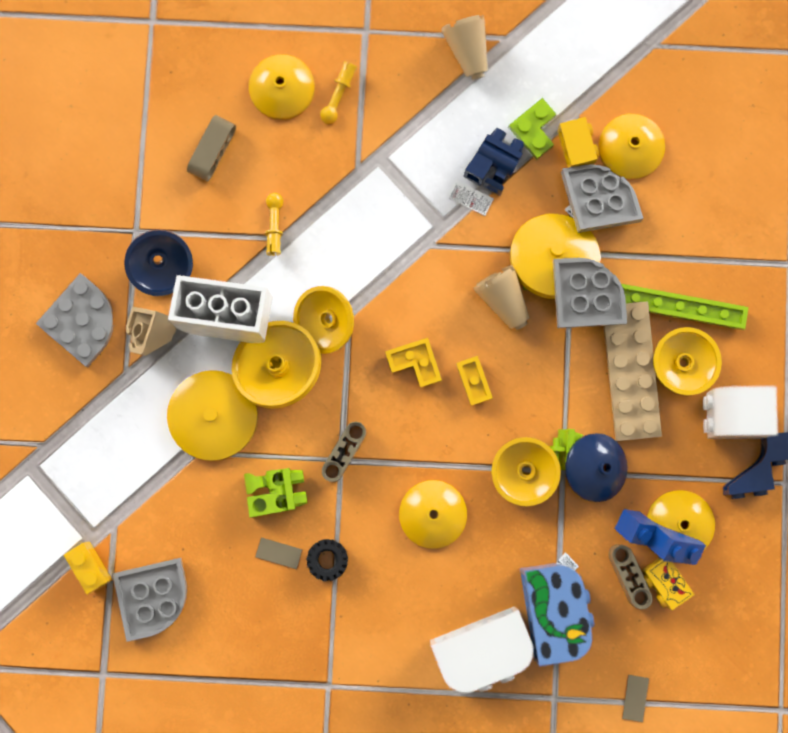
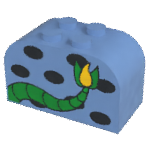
(557, 613)

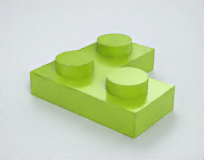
(528, 128)

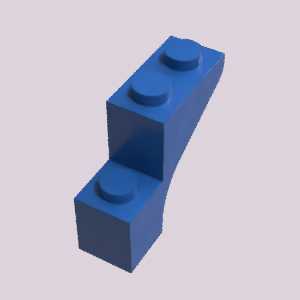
(663, 541)

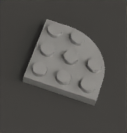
(600, 198)
(587, 294)
(80, 320)
(150, 597)

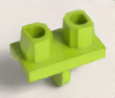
(563, 443)

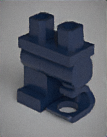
(494, 154)

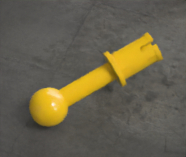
(329, 113)
(274, 202)

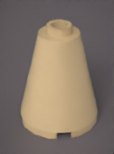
(468, 44)
(504, 297)

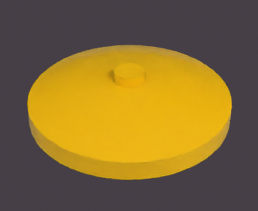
(540, 243)
(280, 368)
(211, 416)

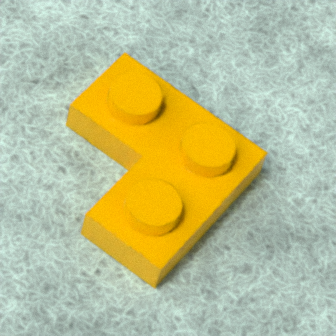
(415, 355)

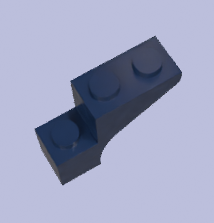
(759, 476)

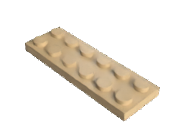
(633, 376)

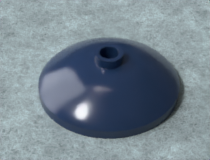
(152, 276)
(586, 470)

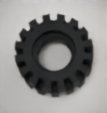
(341, 560)

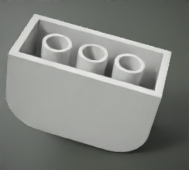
(220, 309)
(740, 413)
(484, 652)

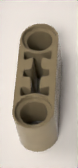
(211, 148)
(341, 443)
(638, 578)

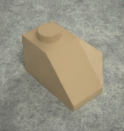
(148, 330)

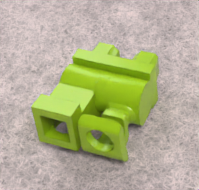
(280, 491)

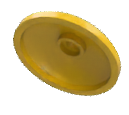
(286, 99)
(624, 157)
(313, 314)
(701, 359)
(521, 487)
(683, 505)
(415, 514)

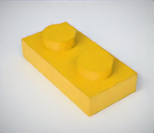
(474, 380)

